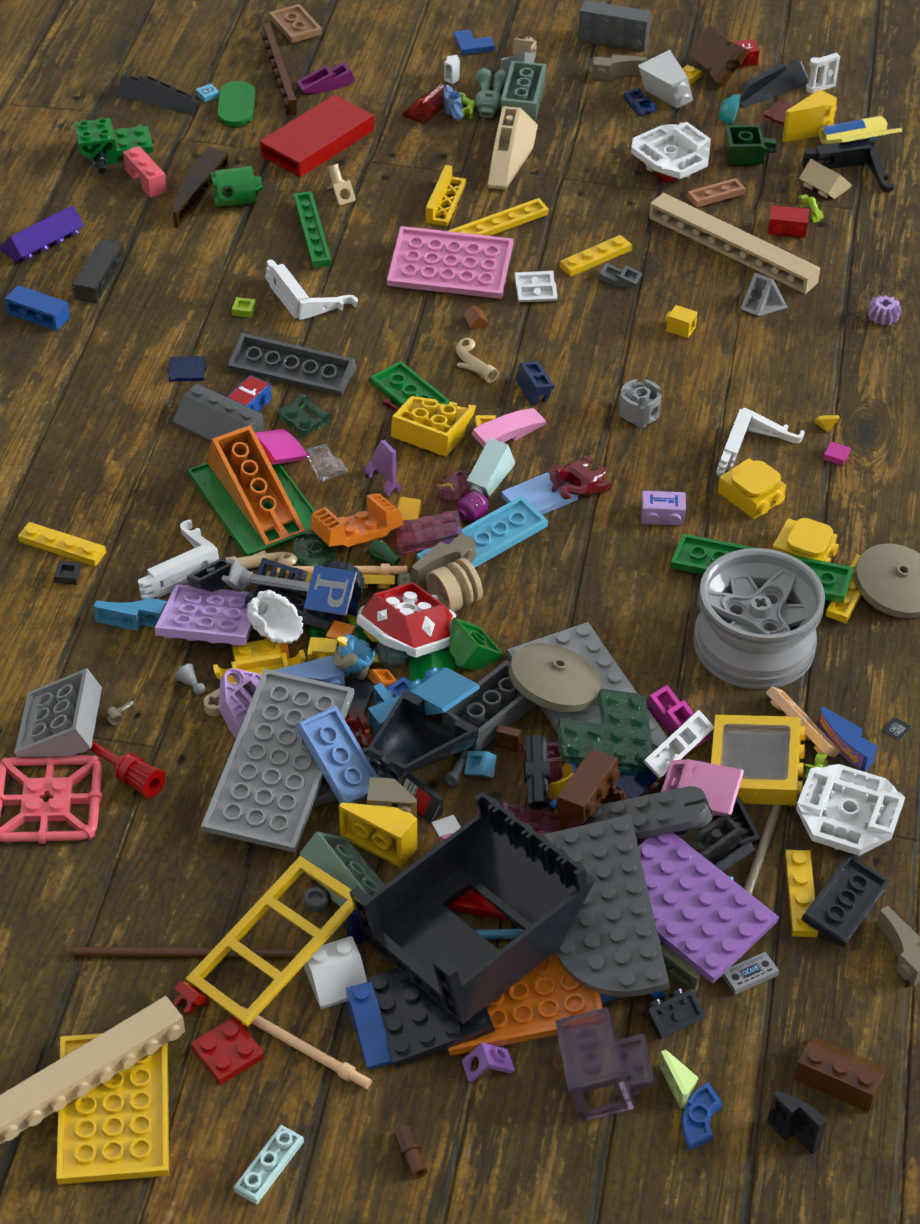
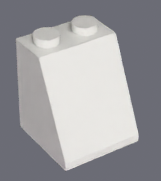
(666, 79)

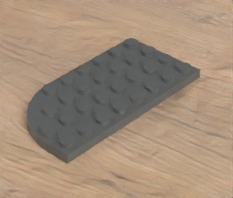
(615, 933)

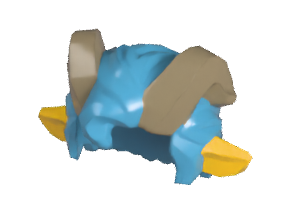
(354, 656)

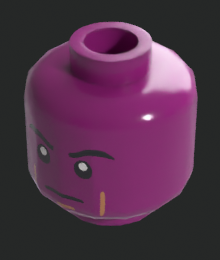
(472, 507)

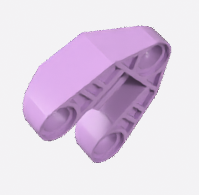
(236, 699)

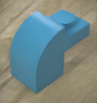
(384, 704)

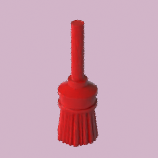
(133, 771)

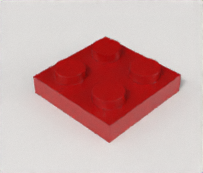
(227, 1050)

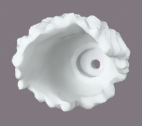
(274, 617)

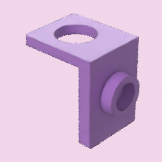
(489, 1057)

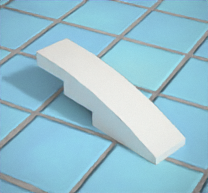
(679, 743)

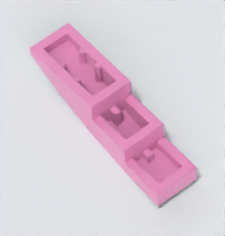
(509, 426)

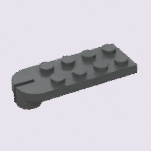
(660, 812)

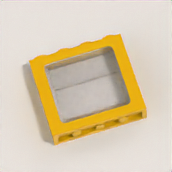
(767, 753)

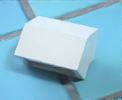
(454, 62)

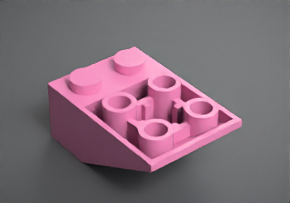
(717, 782)

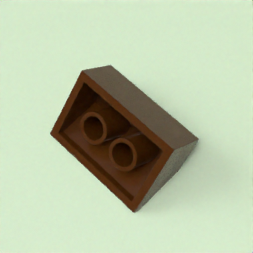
(586, 789)
(840, 1073)

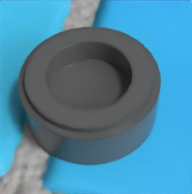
(315, 899)

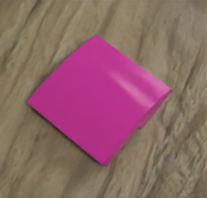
(281, 446)

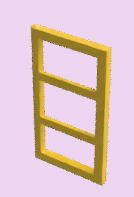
(267, 901)

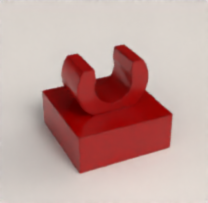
(191, 995)

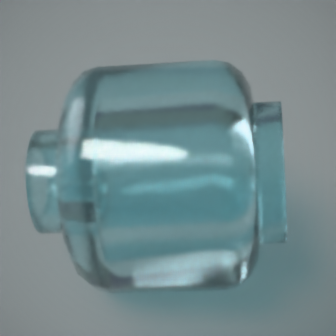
(389, 657)

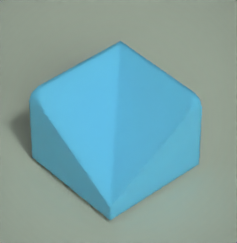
(480, 764)

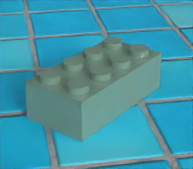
(524, 87)

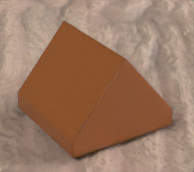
(475, 318)

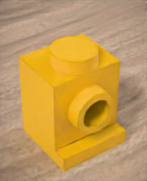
(321, 648)

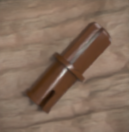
(410, 1151)

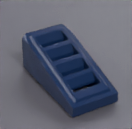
(301, 574)

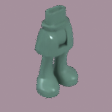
(487, 100)

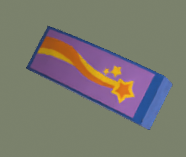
(848, 739)

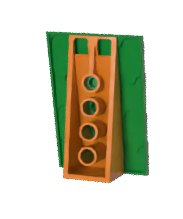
(250, 495)

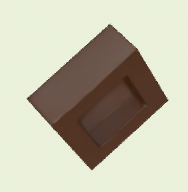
(508, 737)

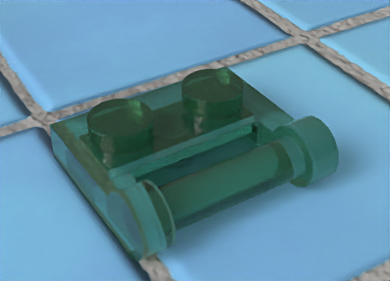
(300, 420)

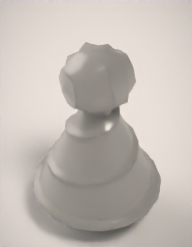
(186, 675)

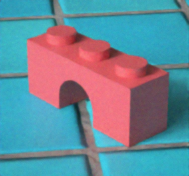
(140, 165)

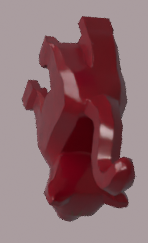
(580, 477)

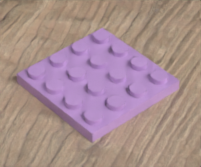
(205, 616)

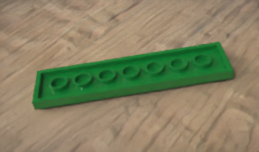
(697, 553)

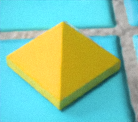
(826, 422)

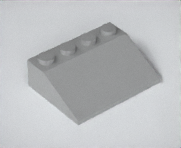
(60, 717)

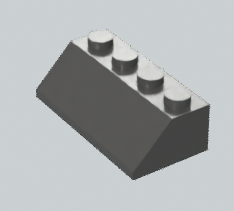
(213, 414)

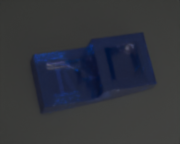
(638, 102)

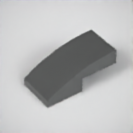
(626, 278)

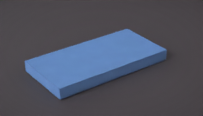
(337, 754)

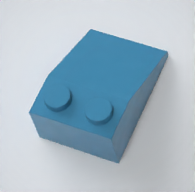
(441, 689)

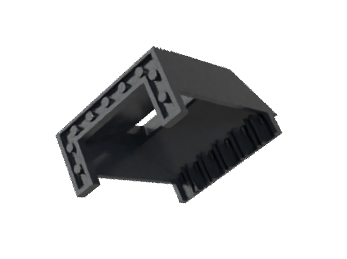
(509, 869)

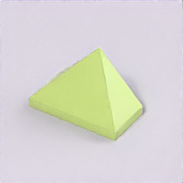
(678, 1077)

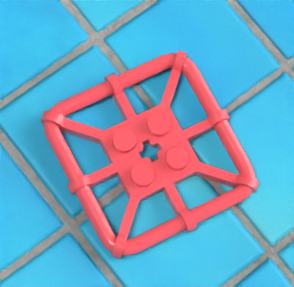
(59, 806)

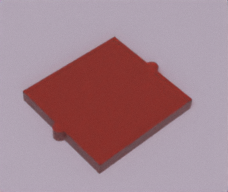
(778, 112)

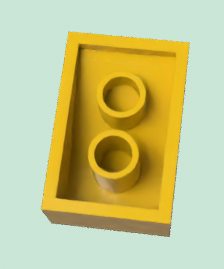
(808, 116)
(380, 830)

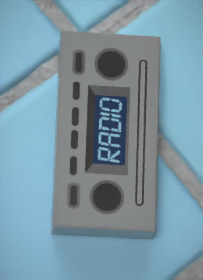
(750, 973)

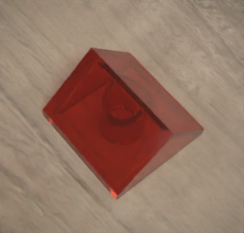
(426, 106)

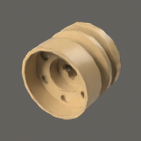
(455, 584)

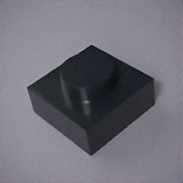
(67, 572)

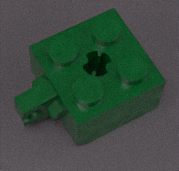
(746, 145)

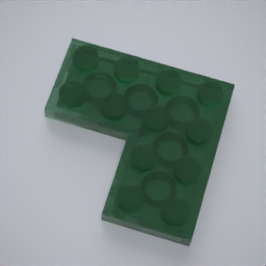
(622, 734)

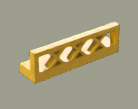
(440, 199)

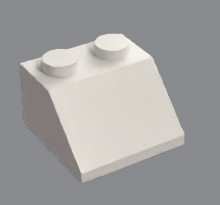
(334, 969)

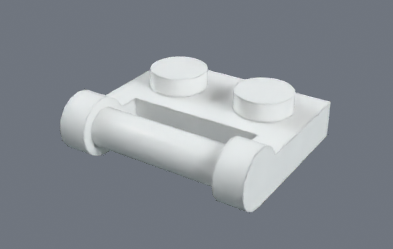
(827, 75)

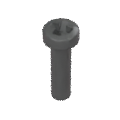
(452, 778)

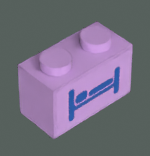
(663, 508)

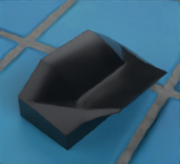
(210, 576)

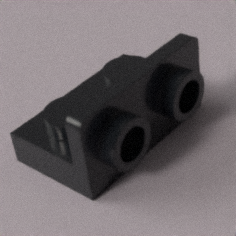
(675, 1013)

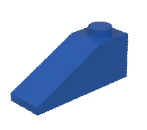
(368, 1025)

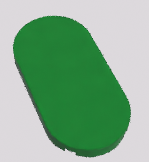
(236, 103)

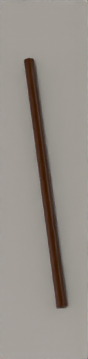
(177, 952)

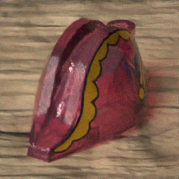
(454, 485)

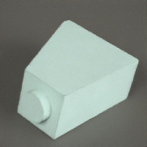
(491, 467)

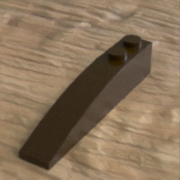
(198, 183)

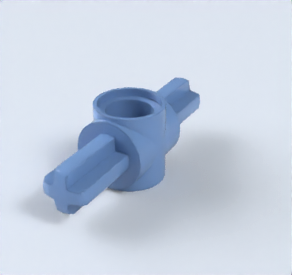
(453, 103)

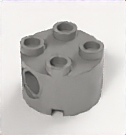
(640, 402)

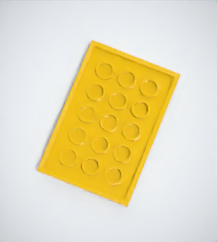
(117, 1125)

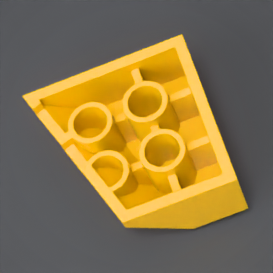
(431, 424)

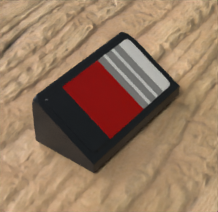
(428, 802)

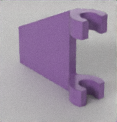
(384, 462)

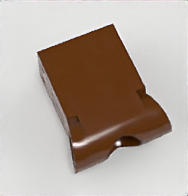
(718, 54)

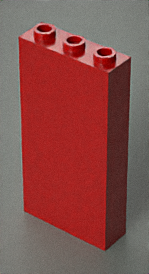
(317, 135)

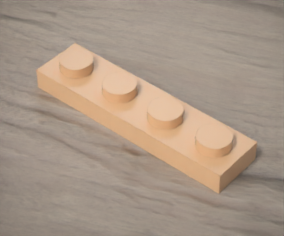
(783, 702)

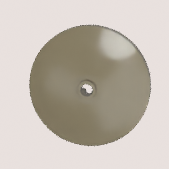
(890, 579)
(554, 677)

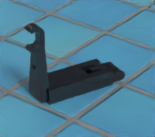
(847, 155)

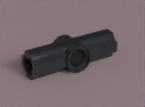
(536, 772)

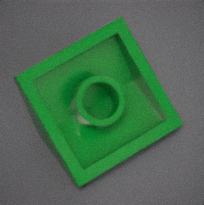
(419, 665)

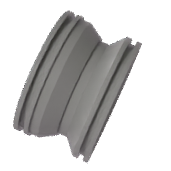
(758, 618)

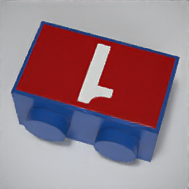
(252, 393)

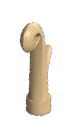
(472, 363)
(255, 560)

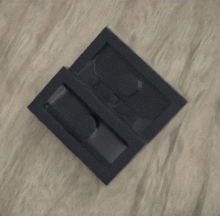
(795, 1117)

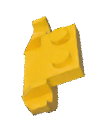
(258, 656)

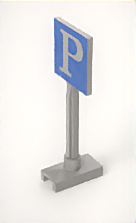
(326, 592)

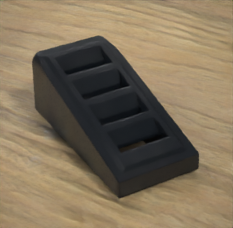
(745, 820)

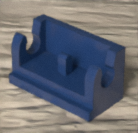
(534, 381)

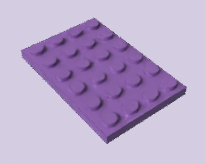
(699, 907)

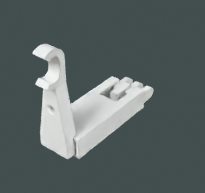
(296, 299)
(755, 423)
(178, 568)

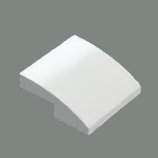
(535, 286)

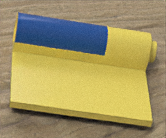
(855, 130)

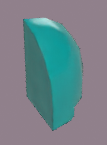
(729, 109)

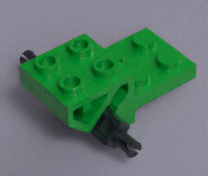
(103, 144)

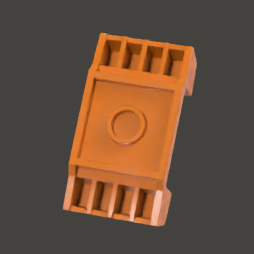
(357, 528)

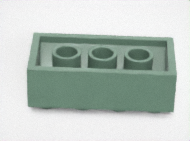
(341, 861)

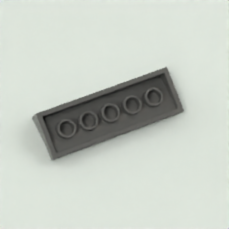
(292, 364)

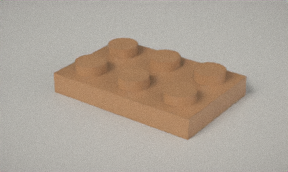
(295, 23)

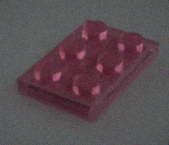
(428, 531)

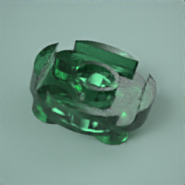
(306, 557)

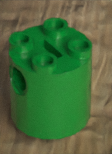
(240, 183)

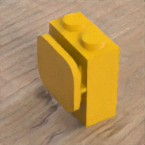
(752, 487)
(807, 539)

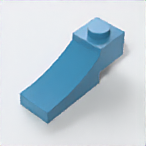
(129, 614)

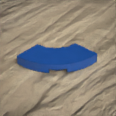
(697, 1116)

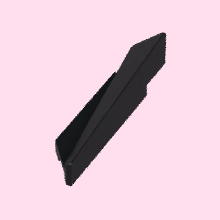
(773, 83)
(156, 93)

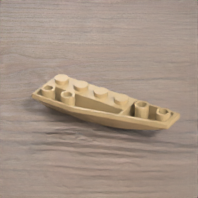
(512, 146)

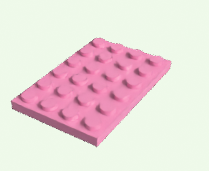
(450, 262)

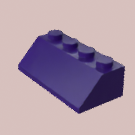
(42, 234)

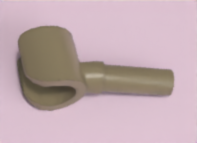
(115, 714)

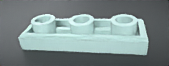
(260, 1174)

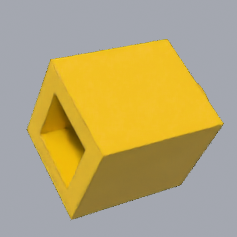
(681, 321)

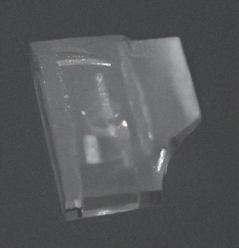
(324, 463)

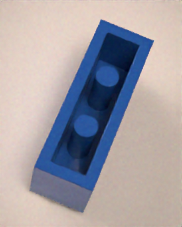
(37, 307)

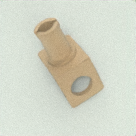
(524, 45)
(339, 184)

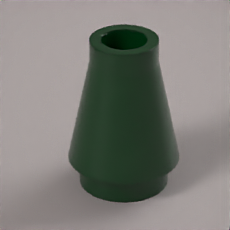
(383, 553)

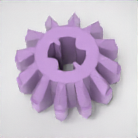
(884, 310)

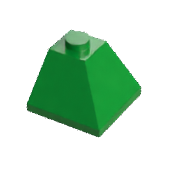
(472, 646)

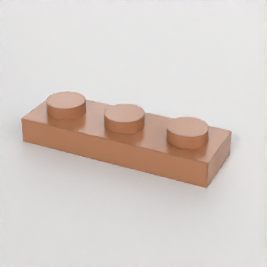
(716, 192)

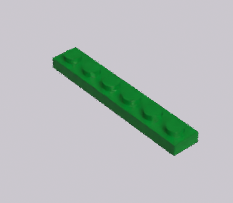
(312, 229)

